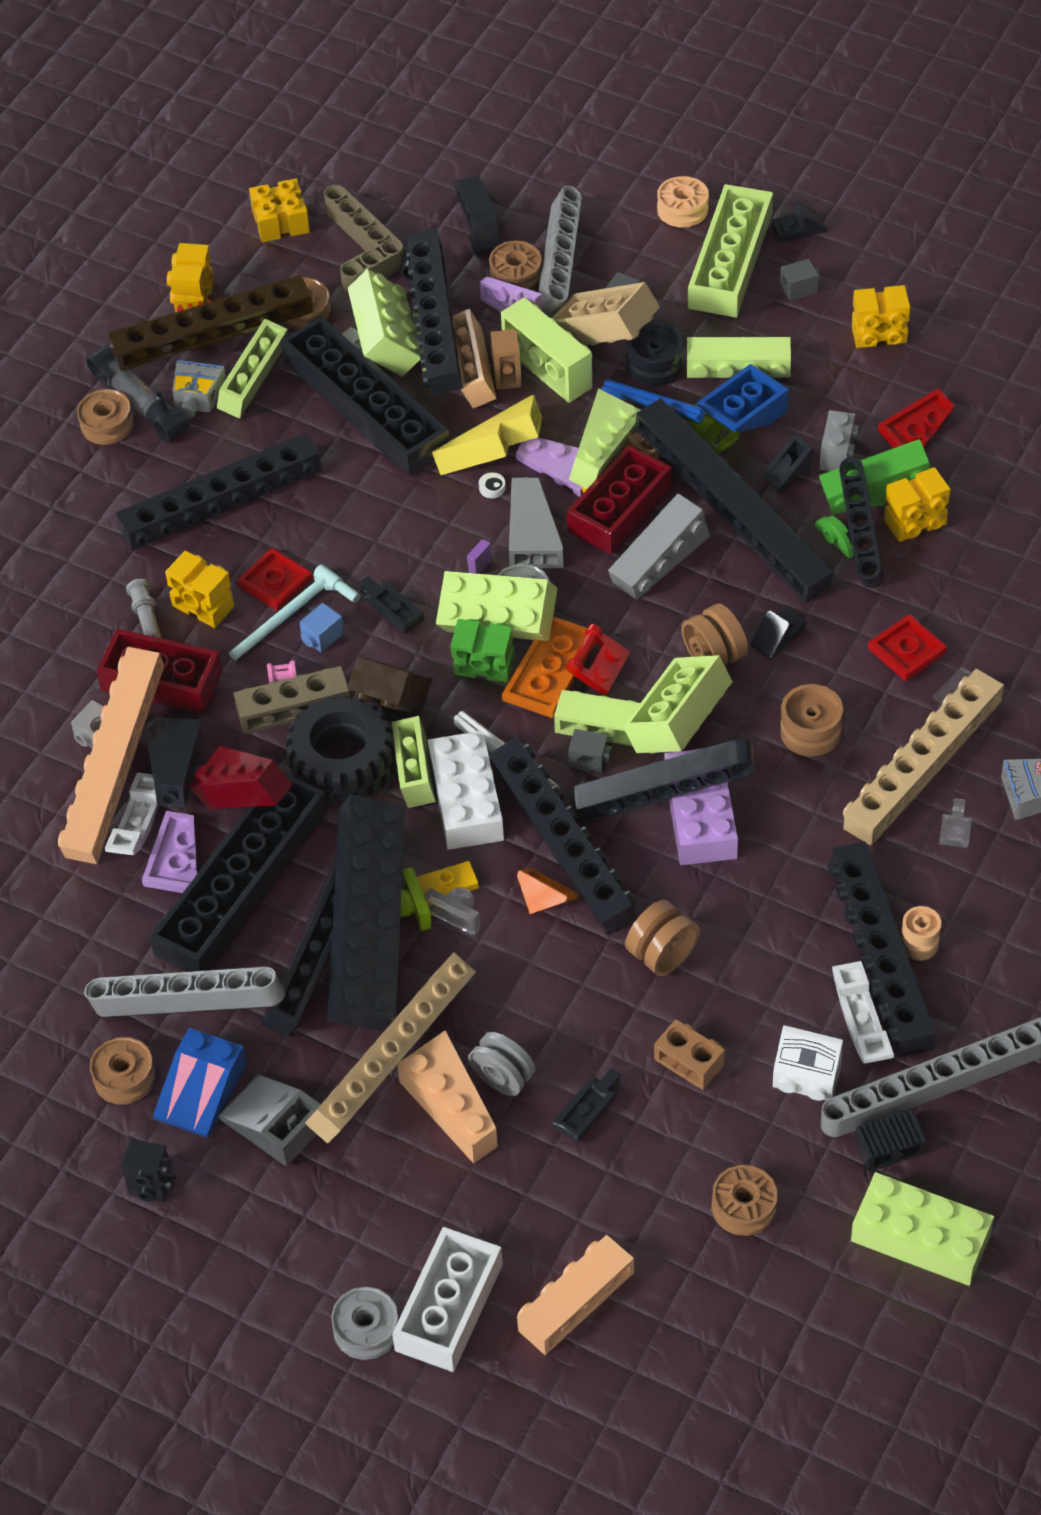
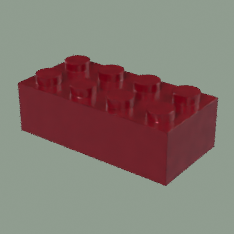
(619, 499)
(187, 675)

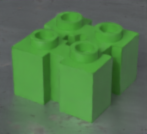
(483, 650)

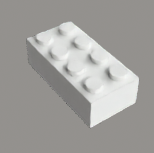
(465, 790)
(447, 1299)

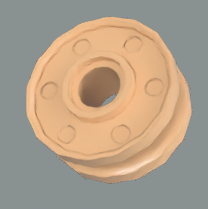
(682, 201)

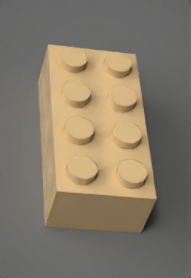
(607, 313)

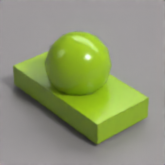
(413, 900)

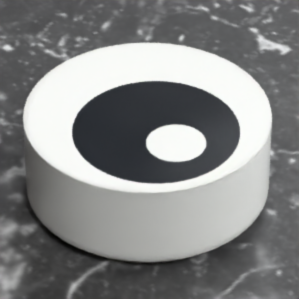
(492, 485)

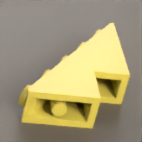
(490, 438)

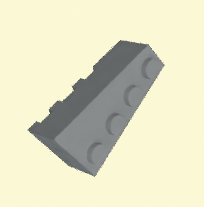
(660, 547)

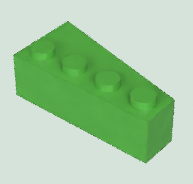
(879, 471)

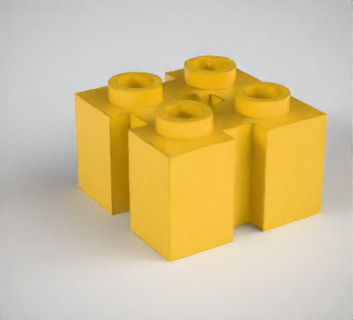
(279, 210)
(190, 275)
(880, 316)
(917, 504)
(200, 588)

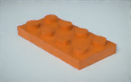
(543, 669)

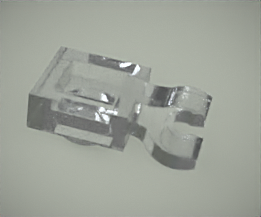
(955, 827)

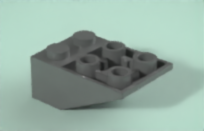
(272, 1117)

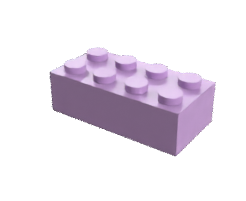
(703, 823)

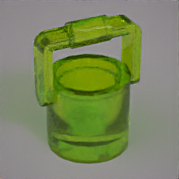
(710, 430)

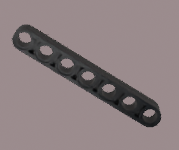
(662, 780)

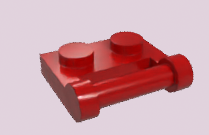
(605, 664)

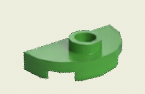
(834, 533)

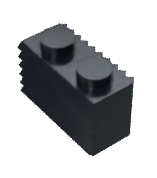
(890, 1139)

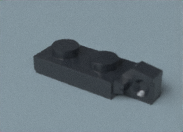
(391, 605)
(588, 1106)

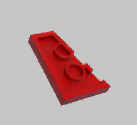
(917, 420)

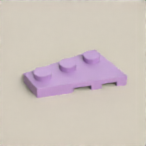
(503, 295)
(550, 458)
(173, 855)

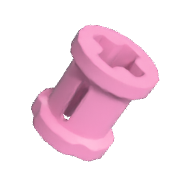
(281, 672)

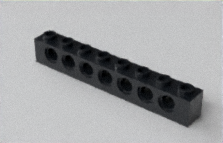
(434, 313)
(218, 491)
(609, 913)
(908, 1037)

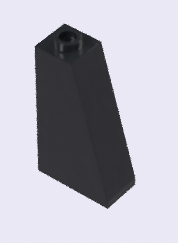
(173, 754)

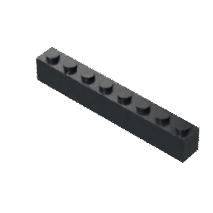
(305, 961)

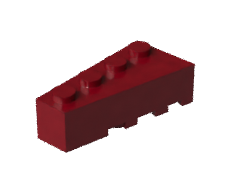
(239, 780)

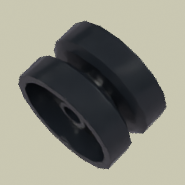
(655, 354)

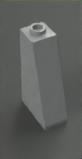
(532, 528)

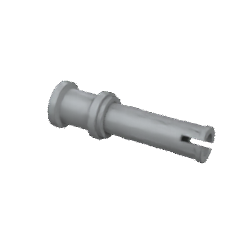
(144, 606)

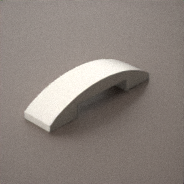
(137, 818)
(860, 1013)

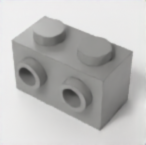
(838, 439)

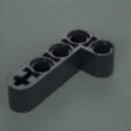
(478, 214)

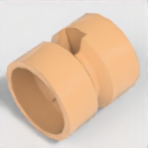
(921, 932)

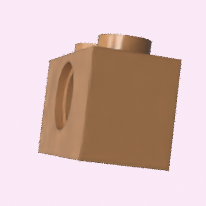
(506, 359)

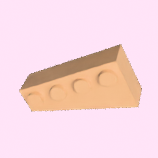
(448, 1095)

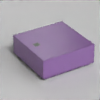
(479, 557)

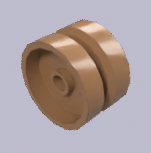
(715, 634)
(811, 720)
(662, 937)

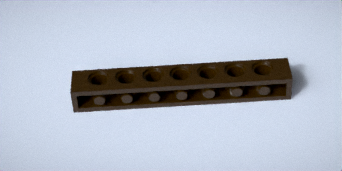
(210, 322)

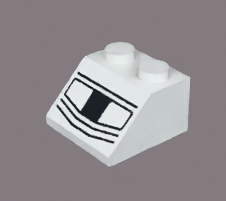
(807, 1063)

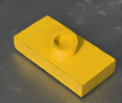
(449, 878)

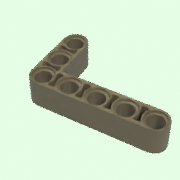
(382, 248)

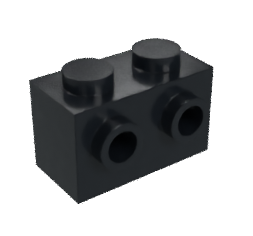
(148, 1171)

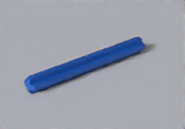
(646, 398)

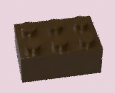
(389, 685)

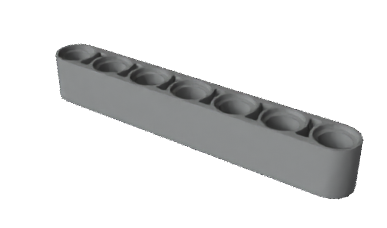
(559, 250)
(185, 991)

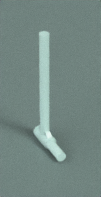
(324, 579)

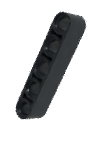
(861, 510)

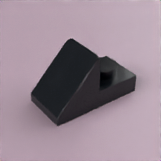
(798, 225)
(792, 459)
(777, 632)

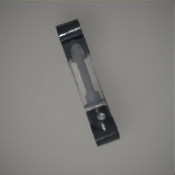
(166, 420)

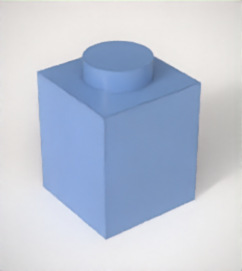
(321, 628)

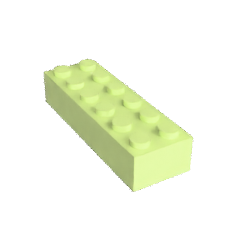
(730, 251)

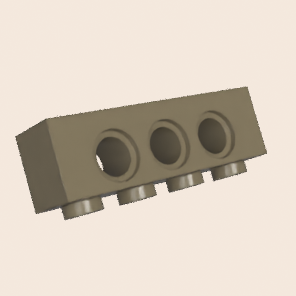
(283, 700)

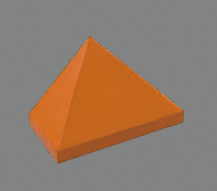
(542, 891)

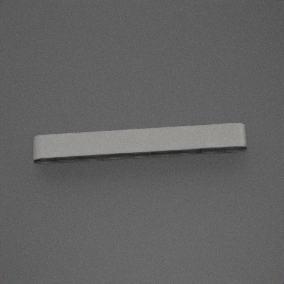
(933, 1084)

